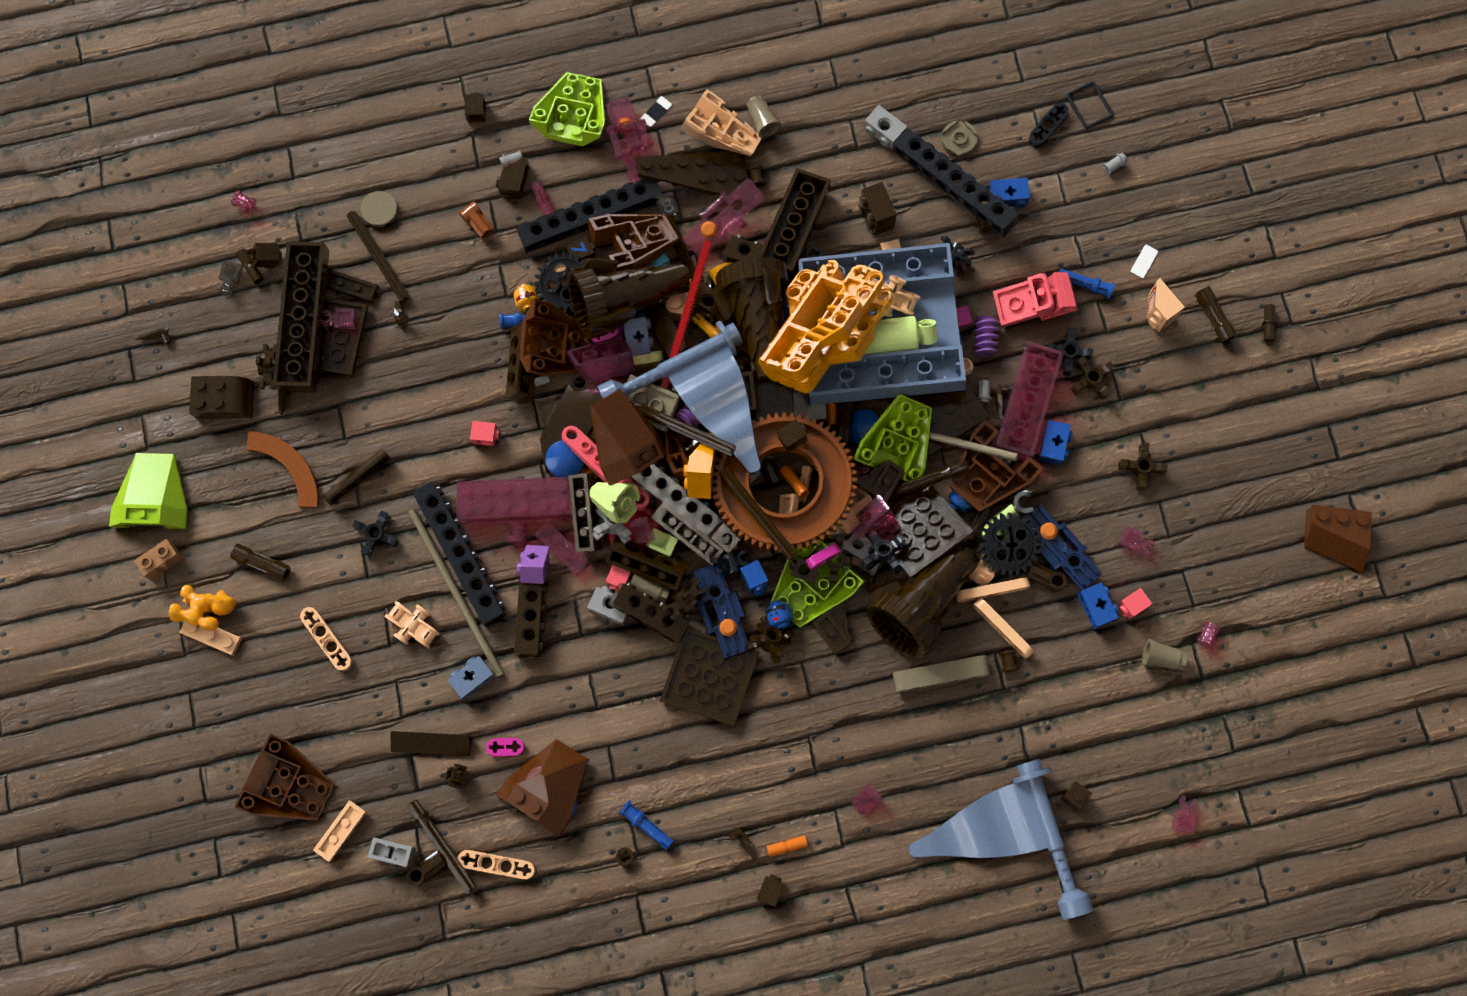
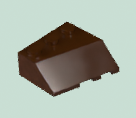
(1339, 534)

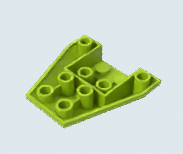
(571, 110)
(899, 437)
(150, 494)
(812, 600)

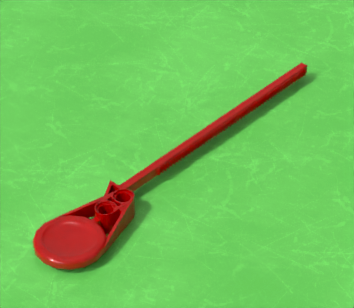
(665, 382)

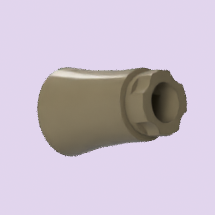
(763, 117)
(656, 590)
(1164, 656)

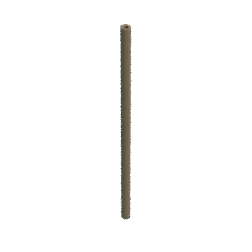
(456, 593)

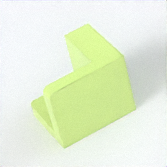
(664, 542)

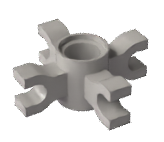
(607, 527)

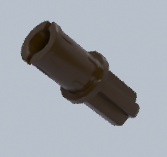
(1269, 323)

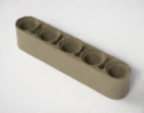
(941, 673)

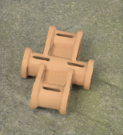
(901, 297)
(412, 624)

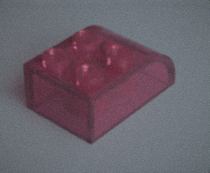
(602, 359)

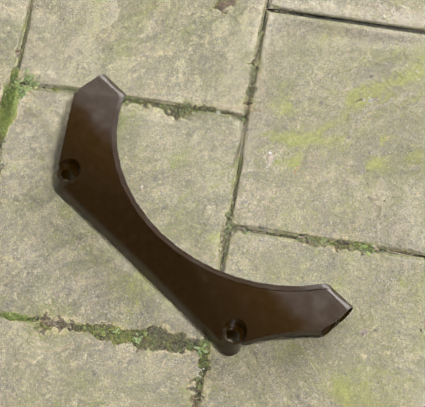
(575, 406)

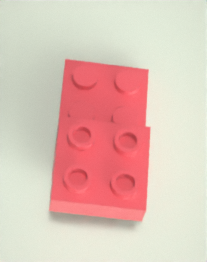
(1036, 298)

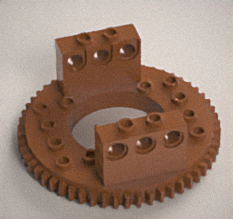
(820, 515)

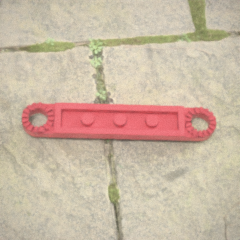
(587, 452)

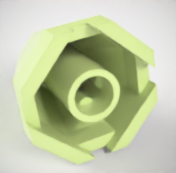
(615, 500)

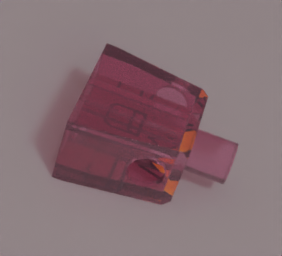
(875, 517)

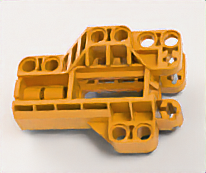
(844, 333)

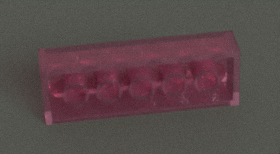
(1028, 400)
(513, 500)

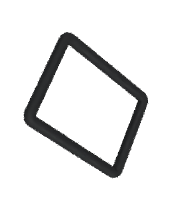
(1078, 113)

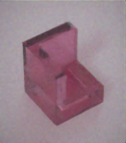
(642, 530)
(866, 799)

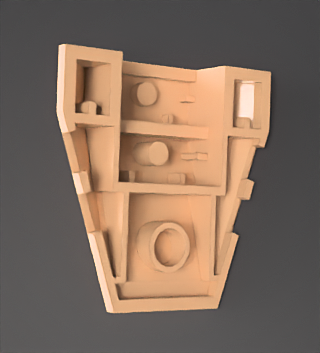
(719, 127)

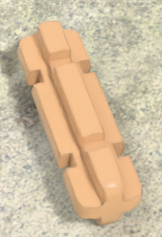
(805, 479)

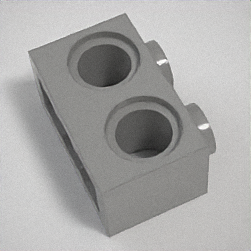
(866, 549)
(391, 852)

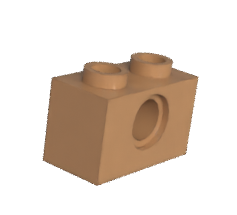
(158, 559)

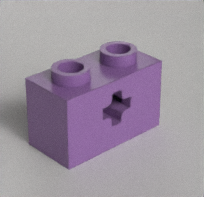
(533, 564)

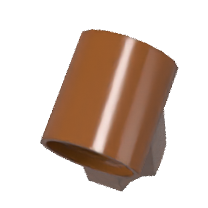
(474, 217)

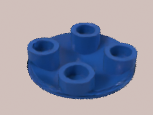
(861, 423)
(562, 460)

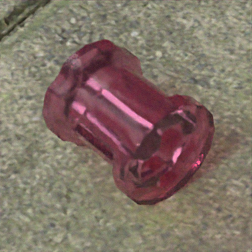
(237, 199)
(1208, 634)

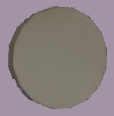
(959, 138)
(379, 209)

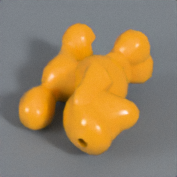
(200, 604)

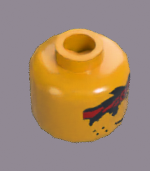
(524, 296)

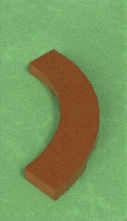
(294, 463)

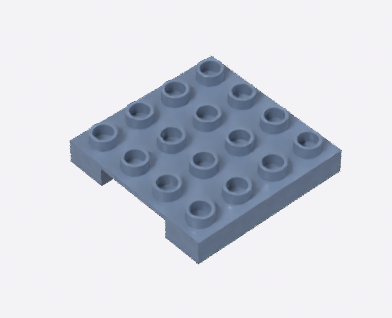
(910, 372)

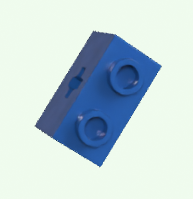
(1016, 188)
(1048, 451)
(754, 578)
(1098, 616)

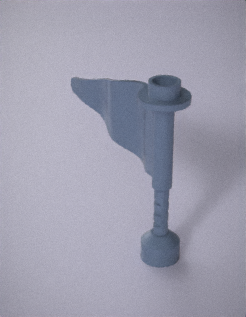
(711, 389)
(1009, 824)

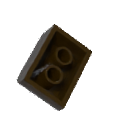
(221, 397)

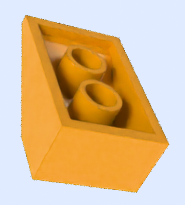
(700, 472)

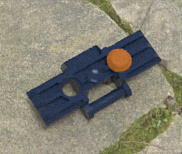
(1058, 552)
(728, 609)

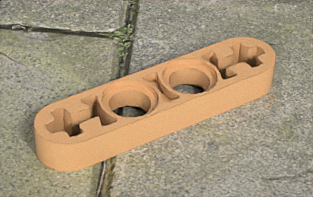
(992, 590)
(1003, 628)
(326, 639)
(496, 864)

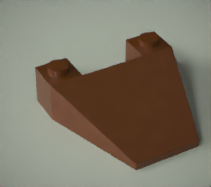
(635, 237)
(985, 482)

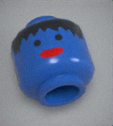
(779, 615)

